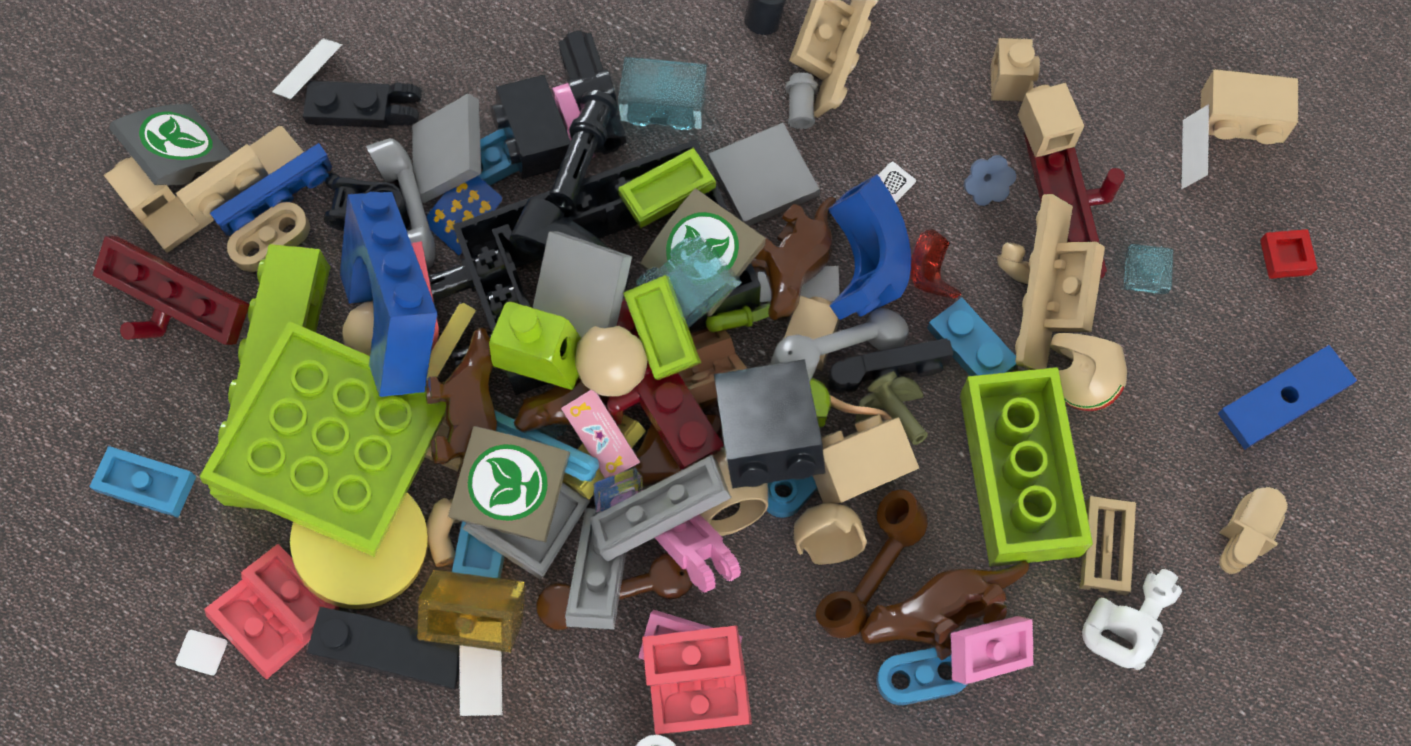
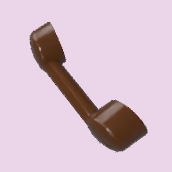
(904, 523)
(662, 579)

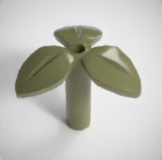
(889, 395)

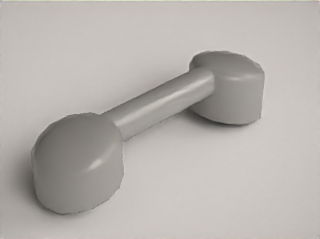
(396, 165)
(883, 330)

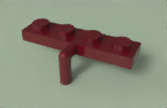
(1061, 176)
(170, 293)
(670, 410)

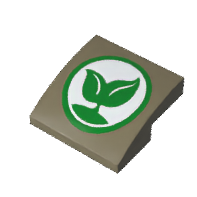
(703, 217)
(509, 484)

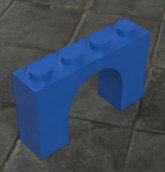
(383, 269)

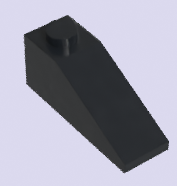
(382, 649)

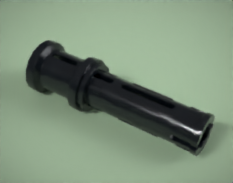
(586, 134)

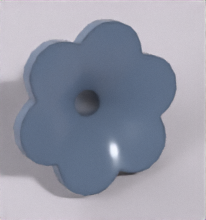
(989, 180)

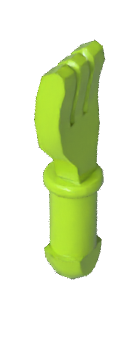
(737, 318)

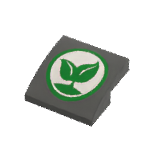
(170, 143)

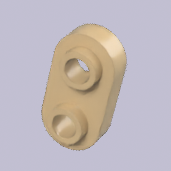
(267, 230)

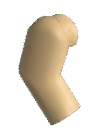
(1012, 262)
(438, 533)

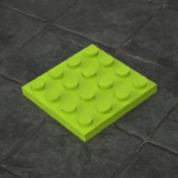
(323, 442)

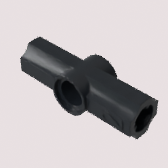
(586, 74)

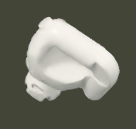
(1133, 625)

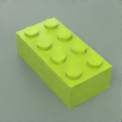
(1025, 467)

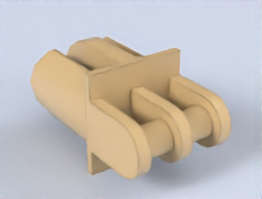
(1253, 528)

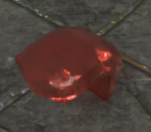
(927, 264)

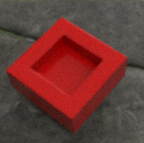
(1288, 254)

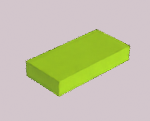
(666, 187)
(662, 327)

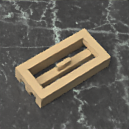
(1104, 582)

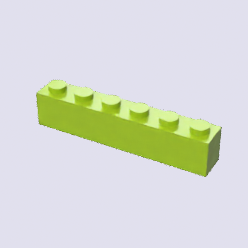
(289, 290)

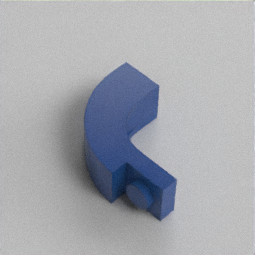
(878, 246)

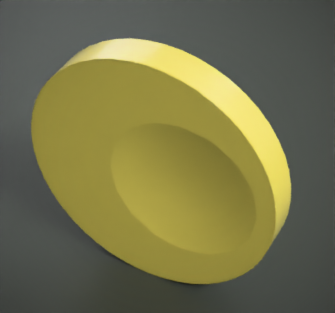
(356, 578)

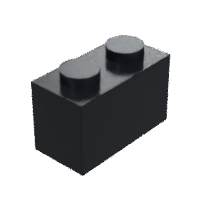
(532, 126)

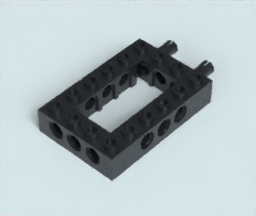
(492, 259)

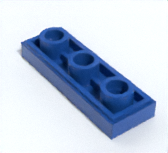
(305, 170)
(1304, 386)

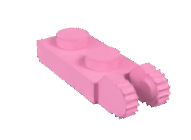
(695, 542)

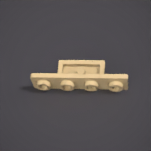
(829, 46)
(192, 206)
(1060, 284)

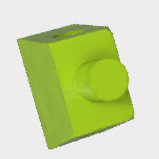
(531, 342)

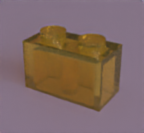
(471, 610)

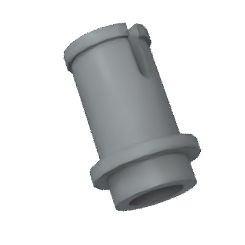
(801, 93)

